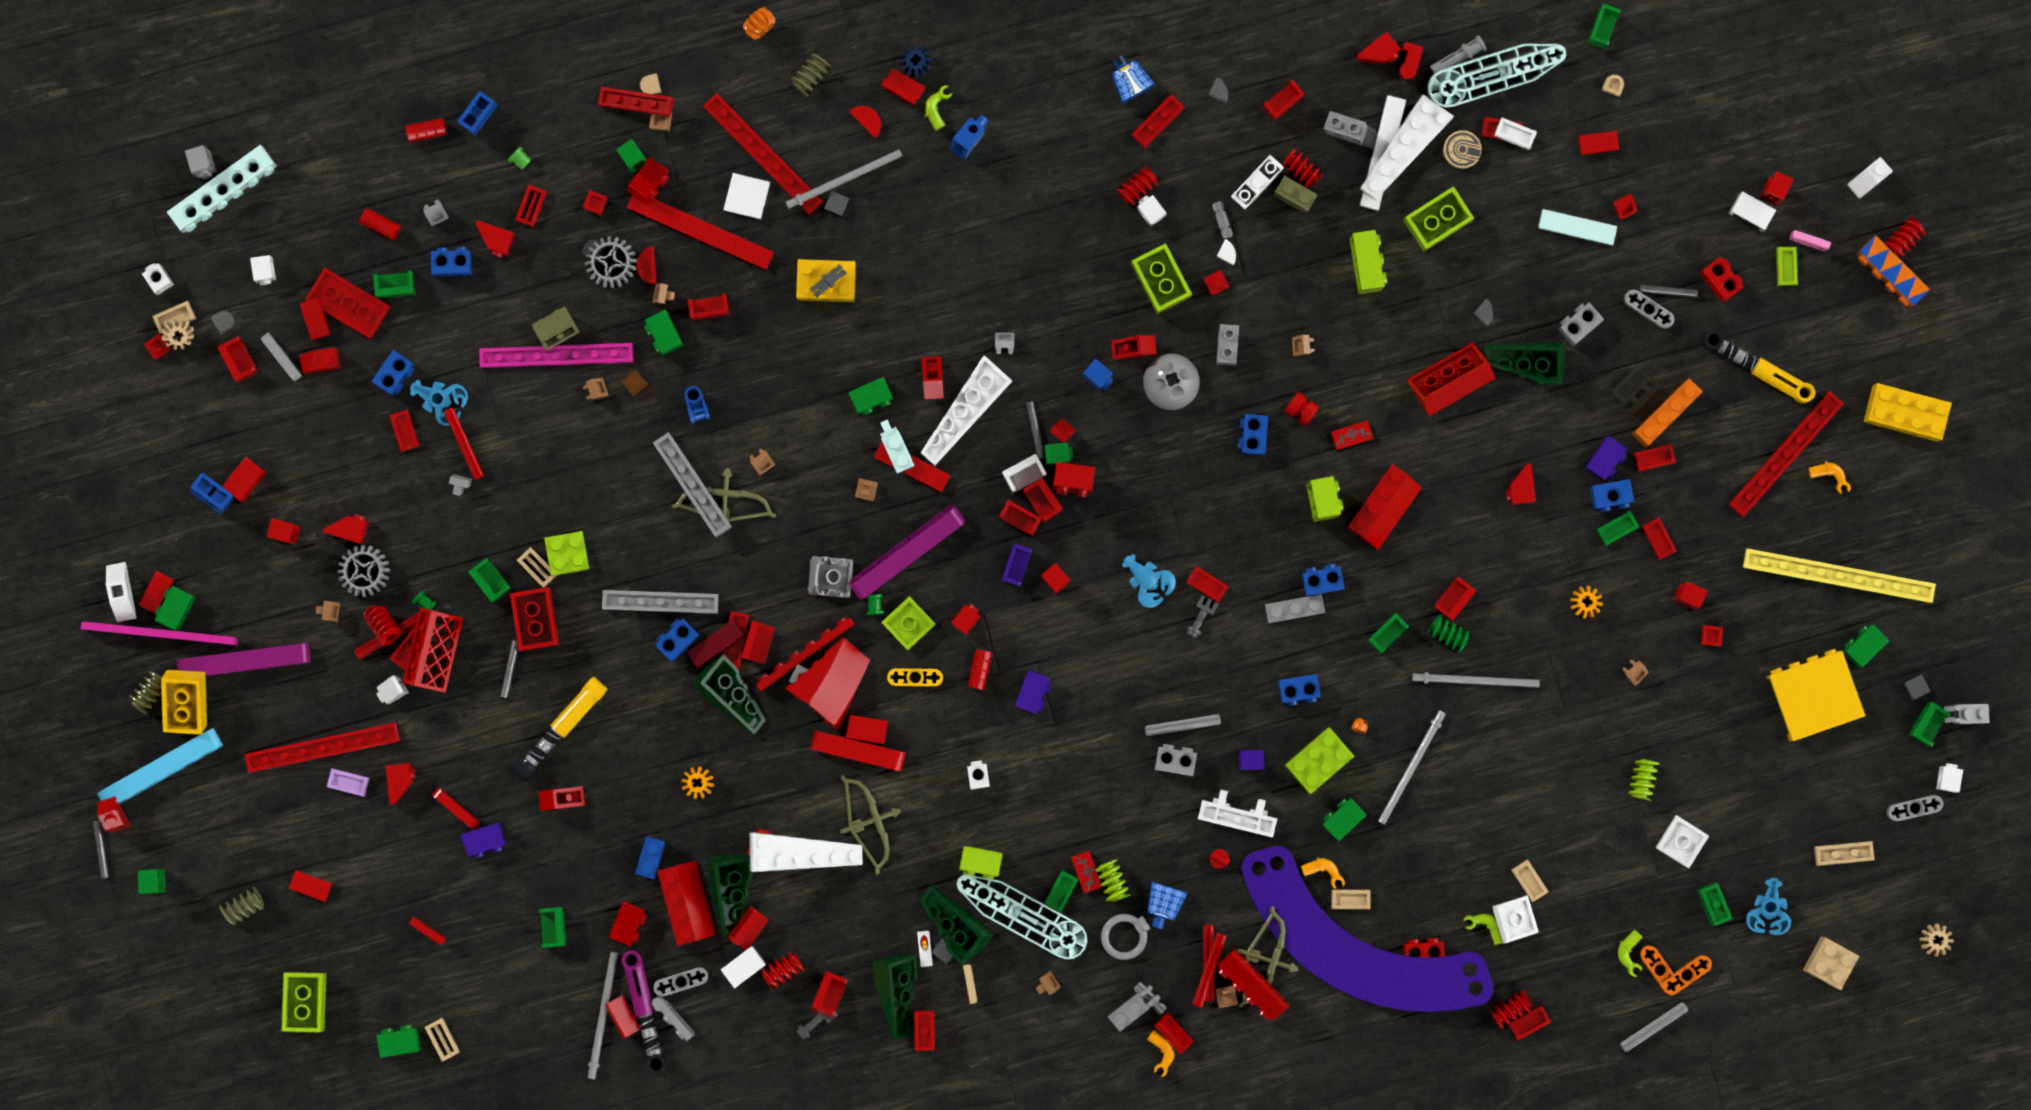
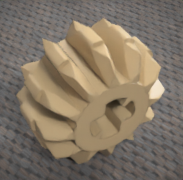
(170, 335)
(1934, 947)

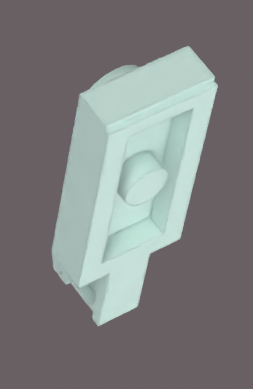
(896, 448)

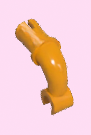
(1830, 469)
(1323, 864)
(1166, 1048)

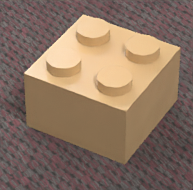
(1830, 963)

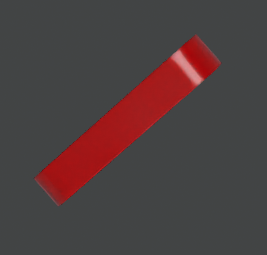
(456, 808)

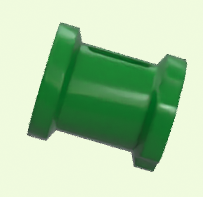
(423, 601)
(874, 604)

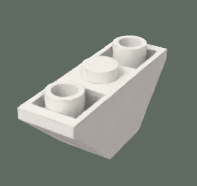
(1257, 182)
(120, 592)

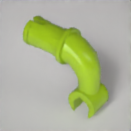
(931, 108)
(1489, 921)
(1624, 950)

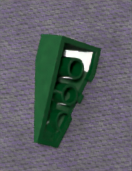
(1533, 360)
(726, 690)
(730, 885)
(959, 929)
(894, 984)

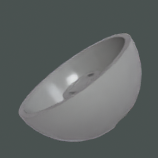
(1167, 391)

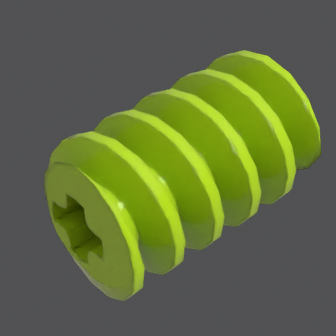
(1643, 779)
(1112, 881)

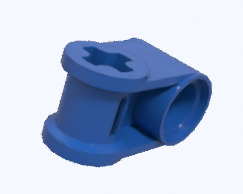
(696, 406)

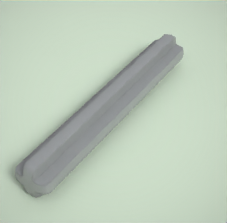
(1182, 725)
(1654, 1027)

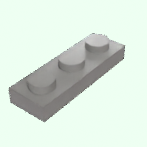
(1294, 608)

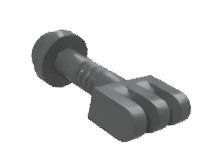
(1204, 610)
(804, 1031)

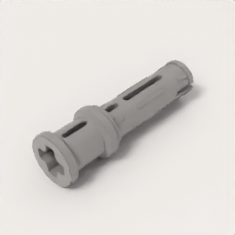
(1465, 52)

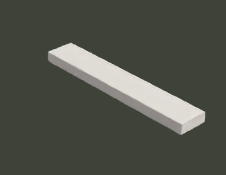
(1388, 128)

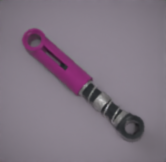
(643, 1009)

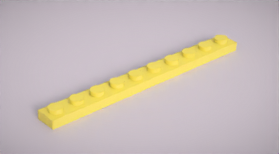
(1839, 575)

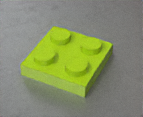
(566, 553)
(908, 623)

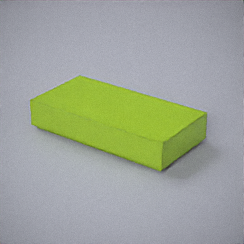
(1787, 266)

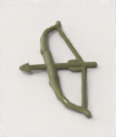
(729, 493)
(858, 825)
(1255, 955)

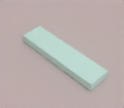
(1577, 227)

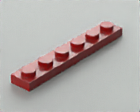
(811, 648)

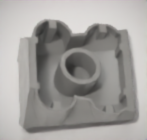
(830, 576)

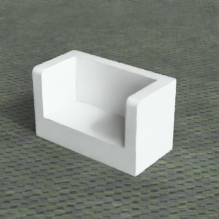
(1752, 210)
(1024, 473)
(743, 966)

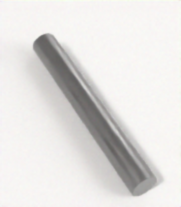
(1668, 291)
(1035, 430)
(509, 669)
(100, 849)

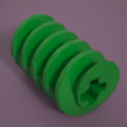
(1449, 633)

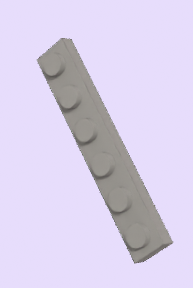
(692, 485)
(660, 601)

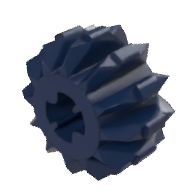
(923, 64)

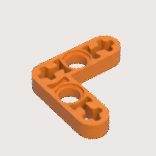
(1669, 975)

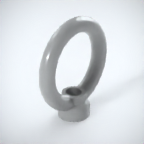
(1140, 924)

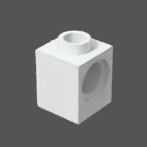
(1151, 210)
(263, 269)
(164, 283)
(1949, 778)
(984, 782)

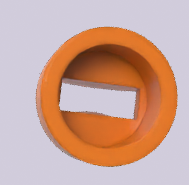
(1360, 726)

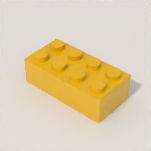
(1907, 412)

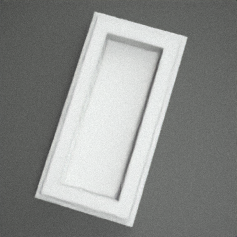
(1515, 133)

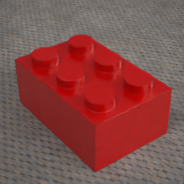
(1073, 479)
(534, 619)

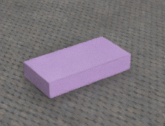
(348, 782)

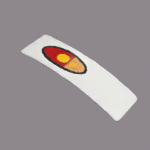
(924, 948)

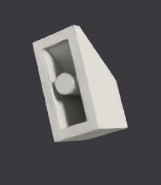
(1869, 177)
(391, 690)

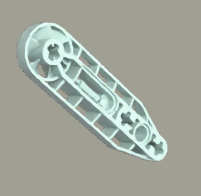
(1506, 70)
(1013, 909)

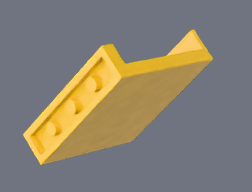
(1816, 694)

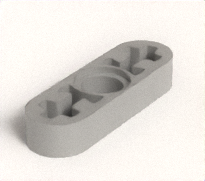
(1657, 322)
(281, 357)
(1902, 816)
(677, 989)

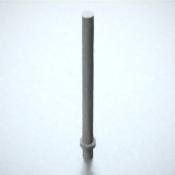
(799, 199)
(1426, 677)
(1435, 724)
(593, 1065)

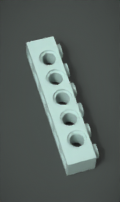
(179, 213)

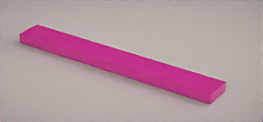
(556, 356)
(159, 633)

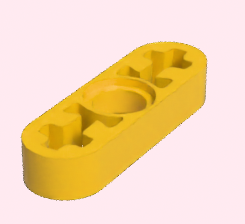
(920, 671)

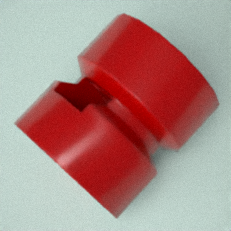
(1301, 409)

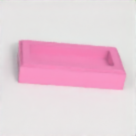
(1809, 240)

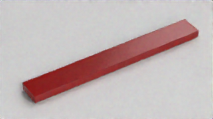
(760, 151)
(703, 231)
(1786, 454)
(322, 747)

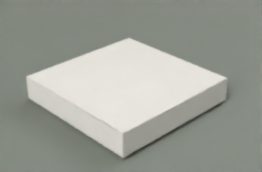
(746, 196)
(1682, 841)
(1515, 919)

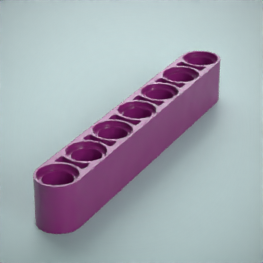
(906, 552)
(247, 660)

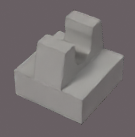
(435, 213)
(1004, 340)
(459, 483)

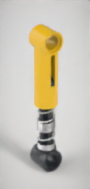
(1760, 368)
(561, 726)

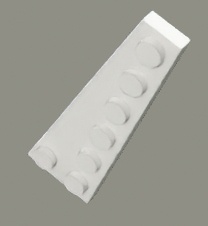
(1413, 136)
(974, 399)
(785, 853)

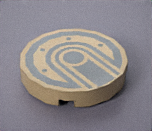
(1462, 149)

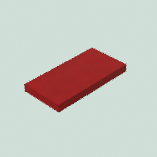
(348, 303)

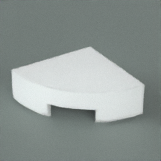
(1227, 252)

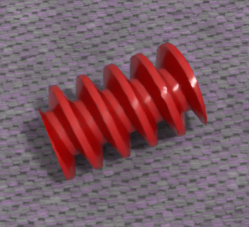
(1302, 169)
(1137, 186)
(1905, 237)
(382, 624)
(782, 969)
(1512, 1009)

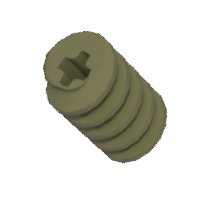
(809, 74)
(147, 693)
(243, 907)

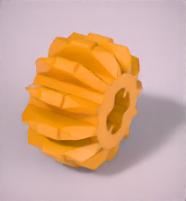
(1581, 606)
(696, 776)

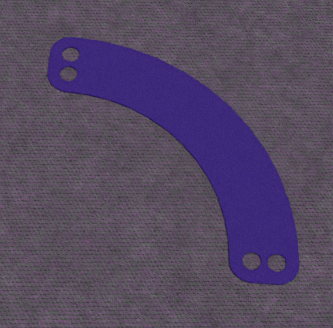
(1350, 963)

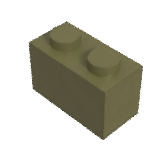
(1295, 194)
(555, 328)

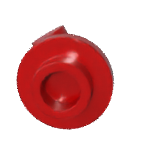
(1219, 858)

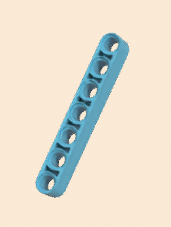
(162, 767)

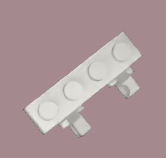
(1253, 821)

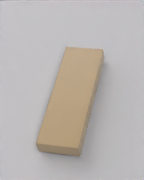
(1844, 853)

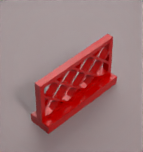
(421, 647)

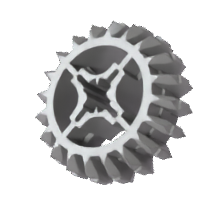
(608, 270)
(357, 576)

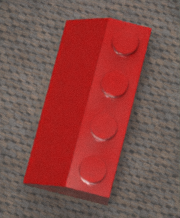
(1451, 379)
(1384, 506)
(686, 903)
(1253, 984)

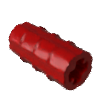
(426, 130)
(380, 224)
(980, 669)

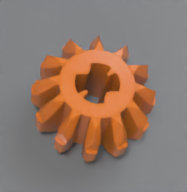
(759, 23)

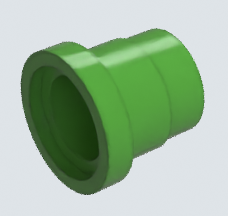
(519, 158)

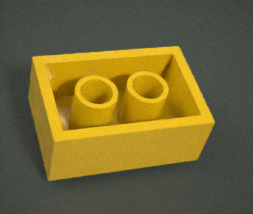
(811, 272)
(184, 702)

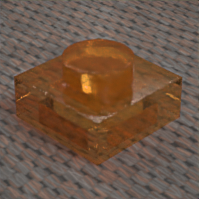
(634, 383)

